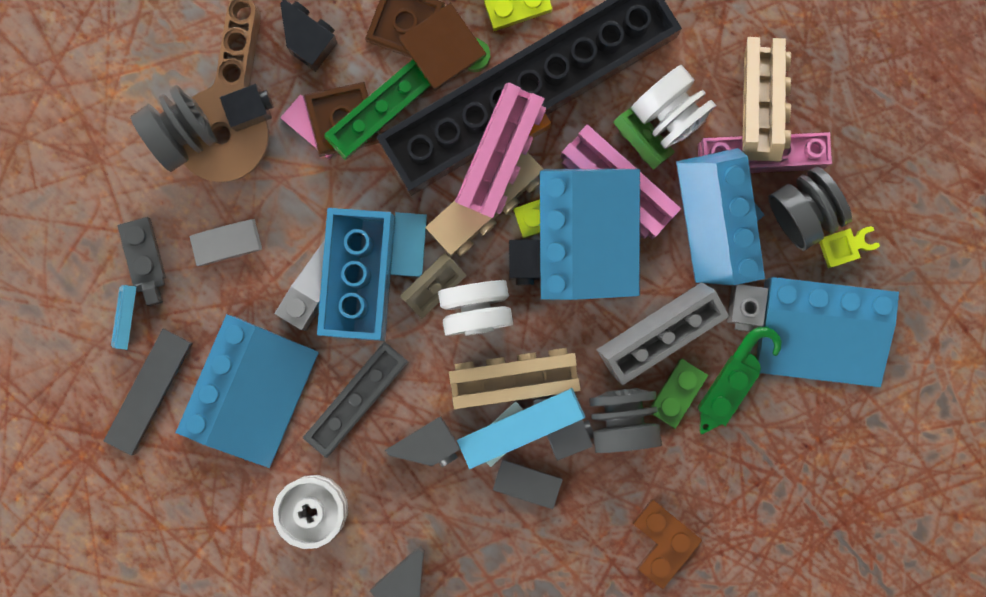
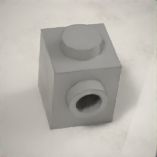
(747, 307)

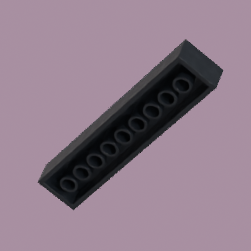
(553, 68)

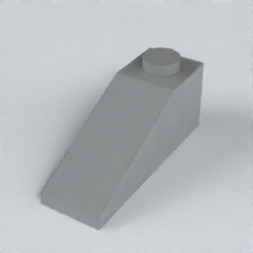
(303, 298)

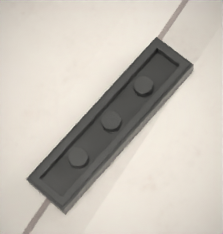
(147, 392)
(355, 400)

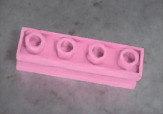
(500, 149)
(594, 152)
(804, 153)

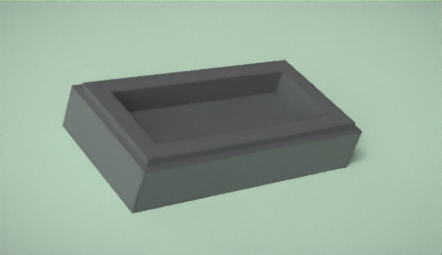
(527, 484)

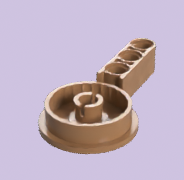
(245, 147)

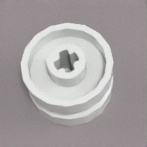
(475, 307)
(297, 525)

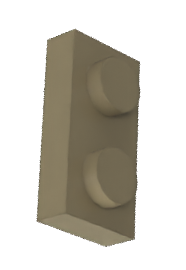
(423, 293)

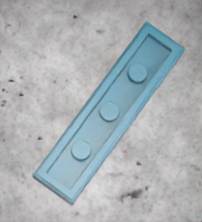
(521, 428)

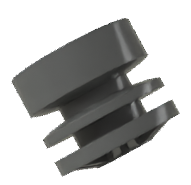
(172, 129)
(810, 208)
(625, 421)

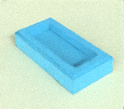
(408, 244)
(123, 317)

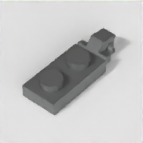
(143, 258)

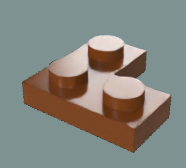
(672, 541)

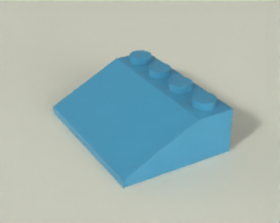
(589, 233)
(828, 331)
(247, 391)

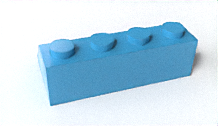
(721, 218)
(356, 274)

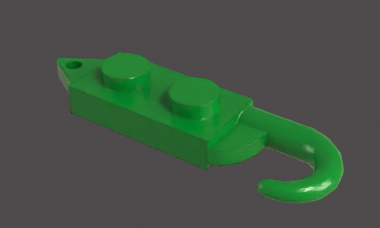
(734, 381)

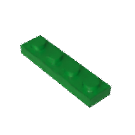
(377, 110)

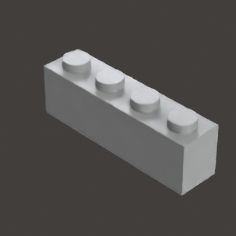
(663, 333)

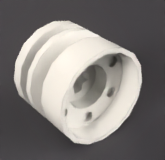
(673, 107)

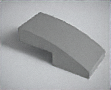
(225, 242)

